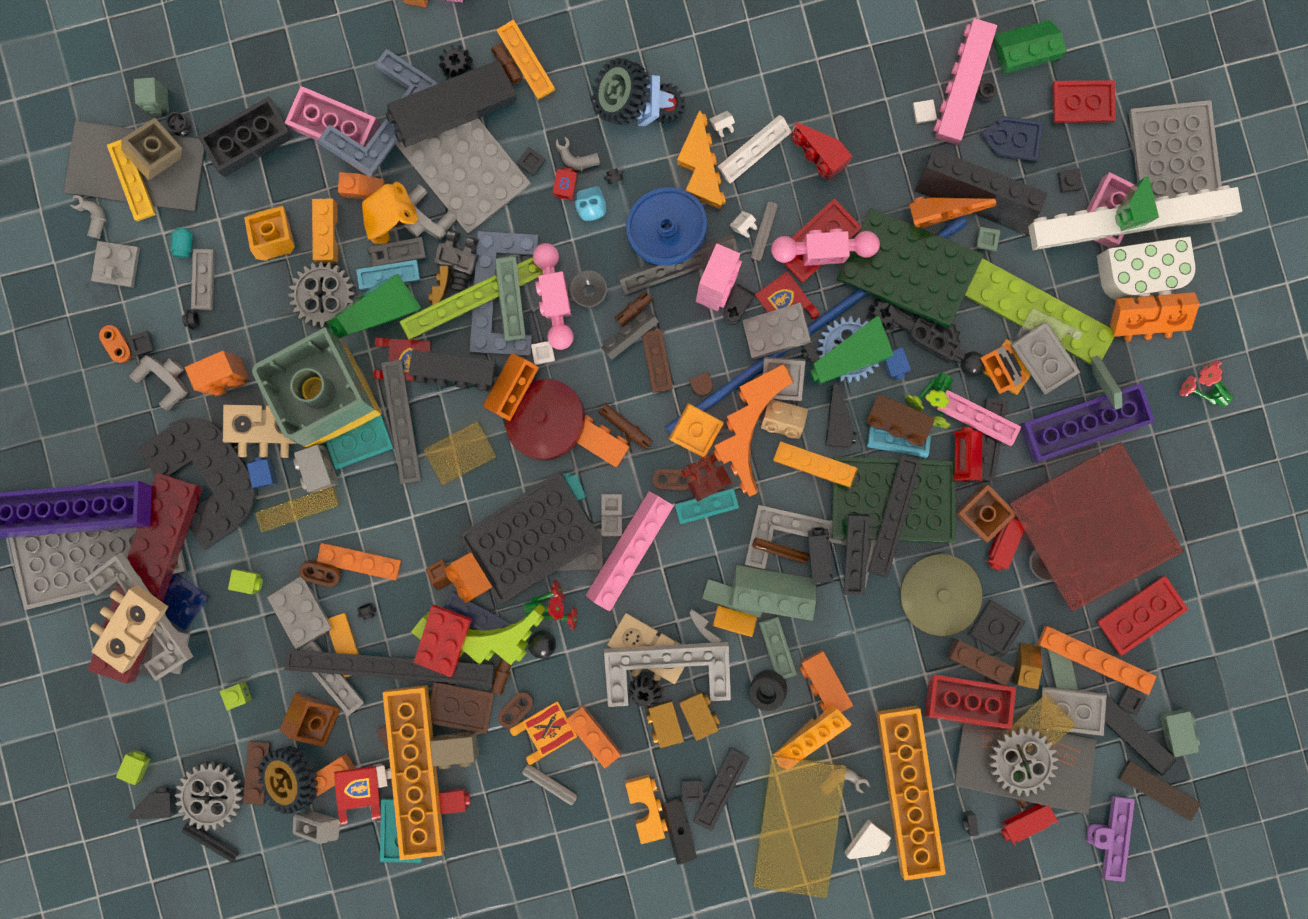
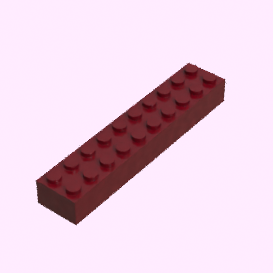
(156, 553)

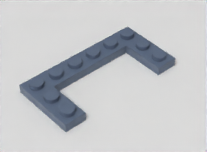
(370, 157)
(488, 247)

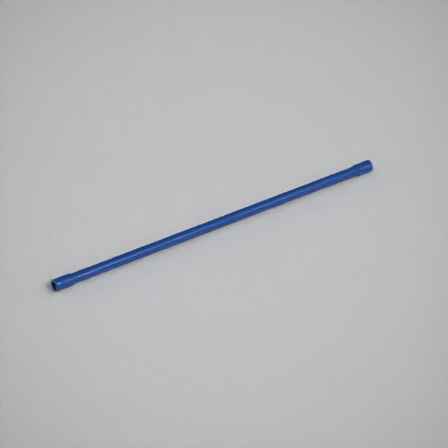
(950, 229)

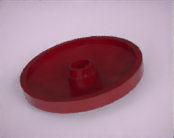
(546, 420)

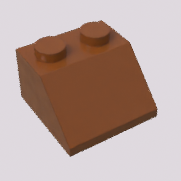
(985, 512)
(309, 719)

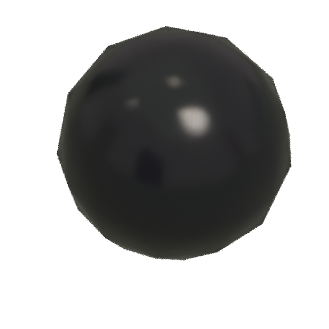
(542, 644)

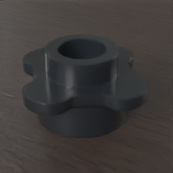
(613, 176)

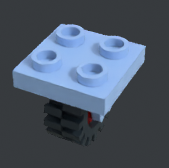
(663, 103)

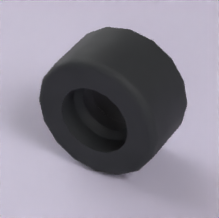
(765, 702)

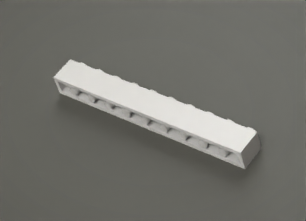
(1102, 222)

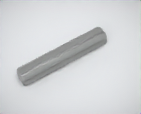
(764, 231)
(549, 784)

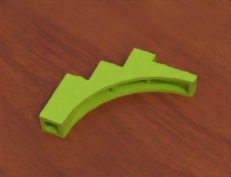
(506, 641)

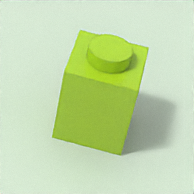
(245, 581)
(236, 695)
(133, 767)

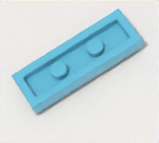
(371, 276)
(883, 440)

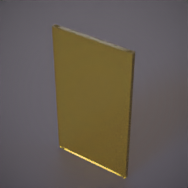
(799, 826)

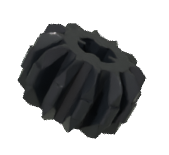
(452, 55)
(645, 691)

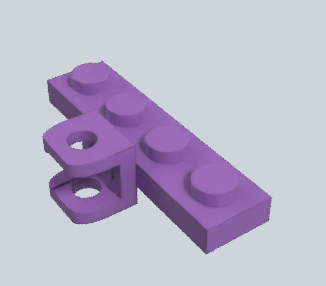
(1114, 838)

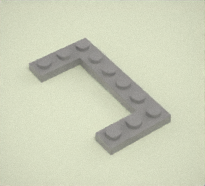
(772, 519)
(175, 650)
(622, 659)

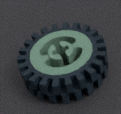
(621, 91)

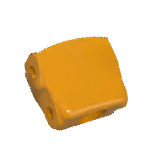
(385, 209)

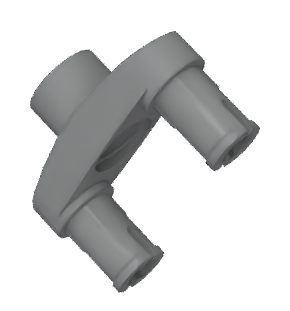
(436, 230)
(168, 373)

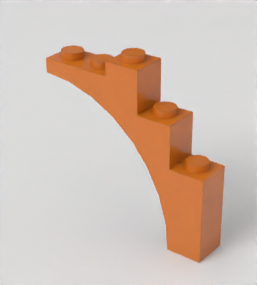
(742, 422)

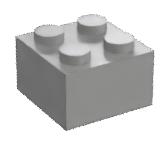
(315, 468)

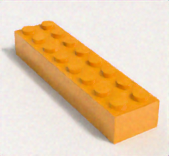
(412, 772)
(910, 792)

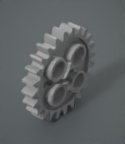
(303, 296)
(1040, 754)
(209, 777)

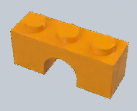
(323, 227)
(642, 790)

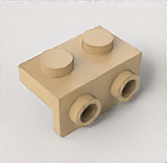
(784, 419)

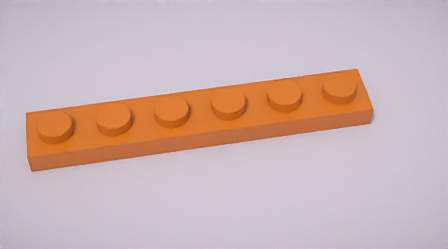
(1096, 660)

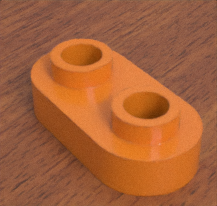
(115, 343)

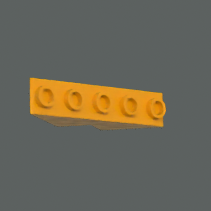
(698, 158)
(814, 734)

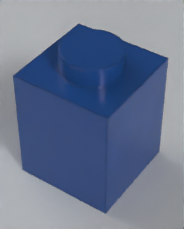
(897, 365)
(261, 472)

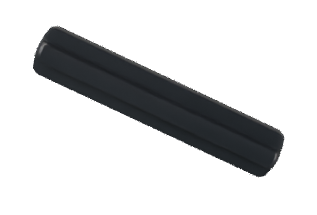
(210, 842)

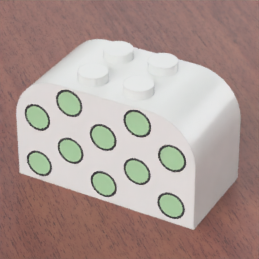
(1146, 268)

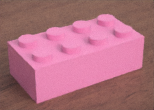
(314, 112)

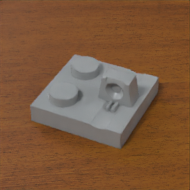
(115, 264)
(796, 368)

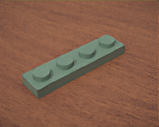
(510, 298)

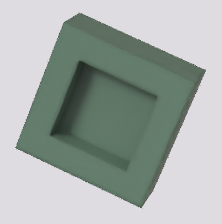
(987, 239)

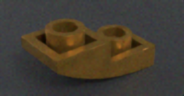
(439, 292)

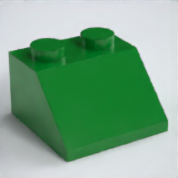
(1137, 206)

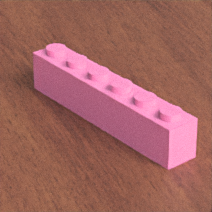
(965, 81)
(629, 551)

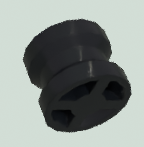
(459, 281)

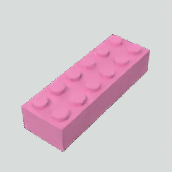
(718, 277)

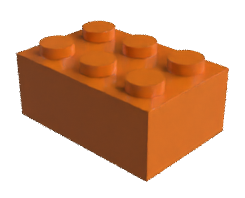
(217, 373)

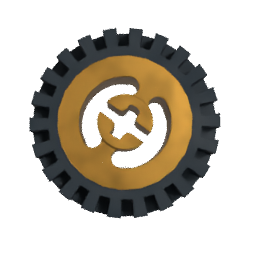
(287, 780)

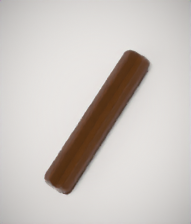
(780, 550)

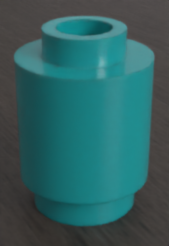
(181, 242)

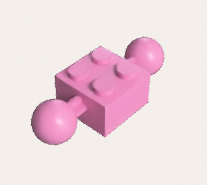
(825, 248)
(554, 296)

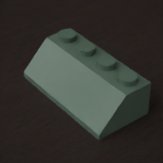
(773, 592)

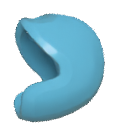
(590, 204)

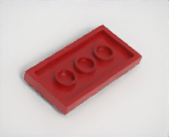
(830, 217)
(1142, 615)

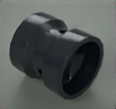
(175, 121)

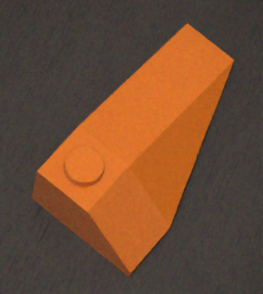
(938, 210)

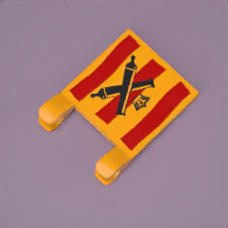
(547, 730)

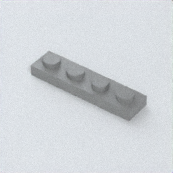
(337, 686)

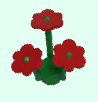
(555, 607)

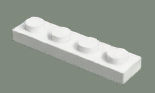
(754, 149)

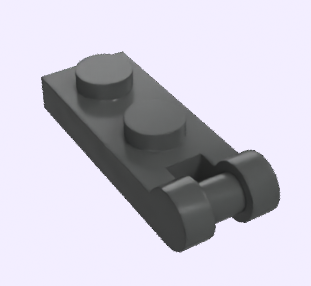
(397, 252)

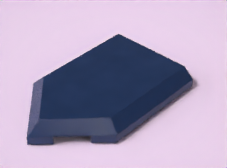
(1015, 138)

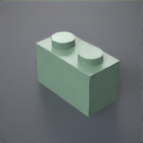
(151, 96)
(1179, 732)

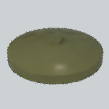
(941, 594)

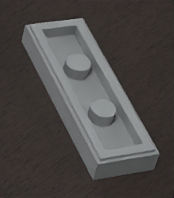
(203, 279)

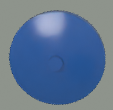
(666, 226)

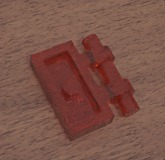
(708, 483)

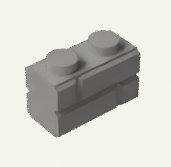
(316, 827)

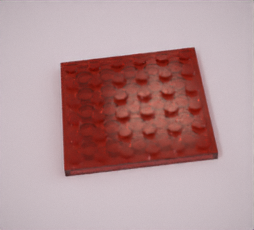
(1096, 527)

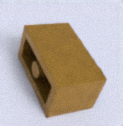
(699, 715)
(665, 723)

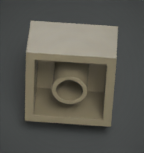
(151, 148)
(454, 749)

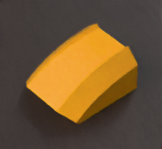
(269, 233)

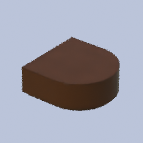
(701, 384)

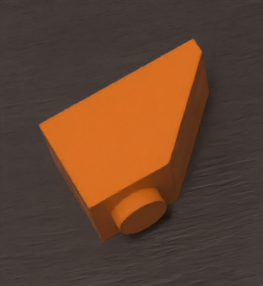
(358, 185)

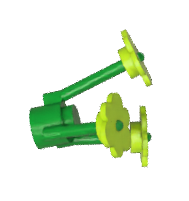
(936, 397)

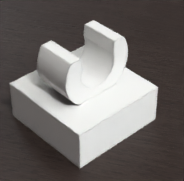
(721, 121)
(742, 223)
(382, 775)

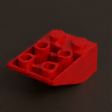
(823, 150)

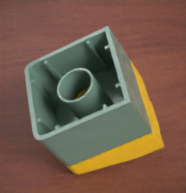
(315, 389)

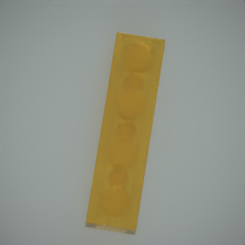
(297, 509)

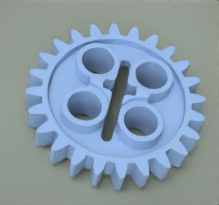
(835, 334)

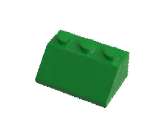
(1029, 46)

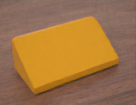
(734, 621)

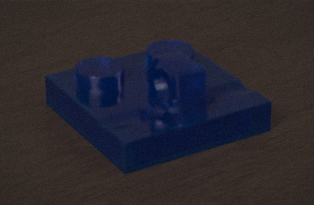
(183, 601)

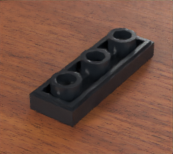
(679, 831)

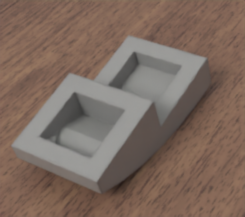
(611, 515)
(700, 623)

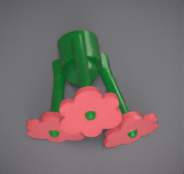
(1210, 375)

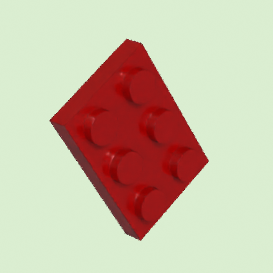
(1084, 101)
(442, 640)

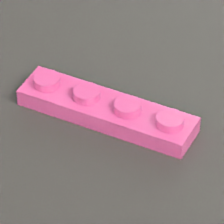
(980, 418)

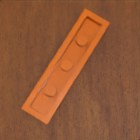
(359, 561)

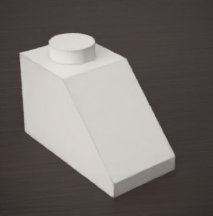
(868, 842)

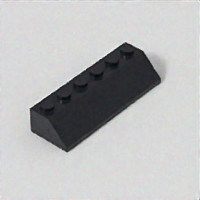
(955, 178)

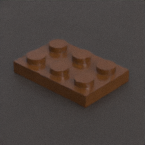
(461, 707)

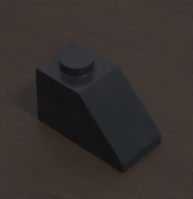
(157, 804)

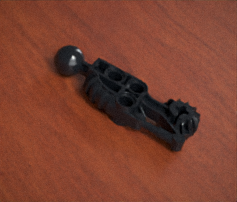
(969, 362)

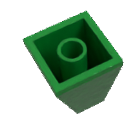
(375, 307)
(857, 352)

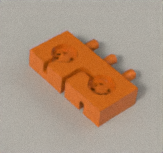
(1151, 316)

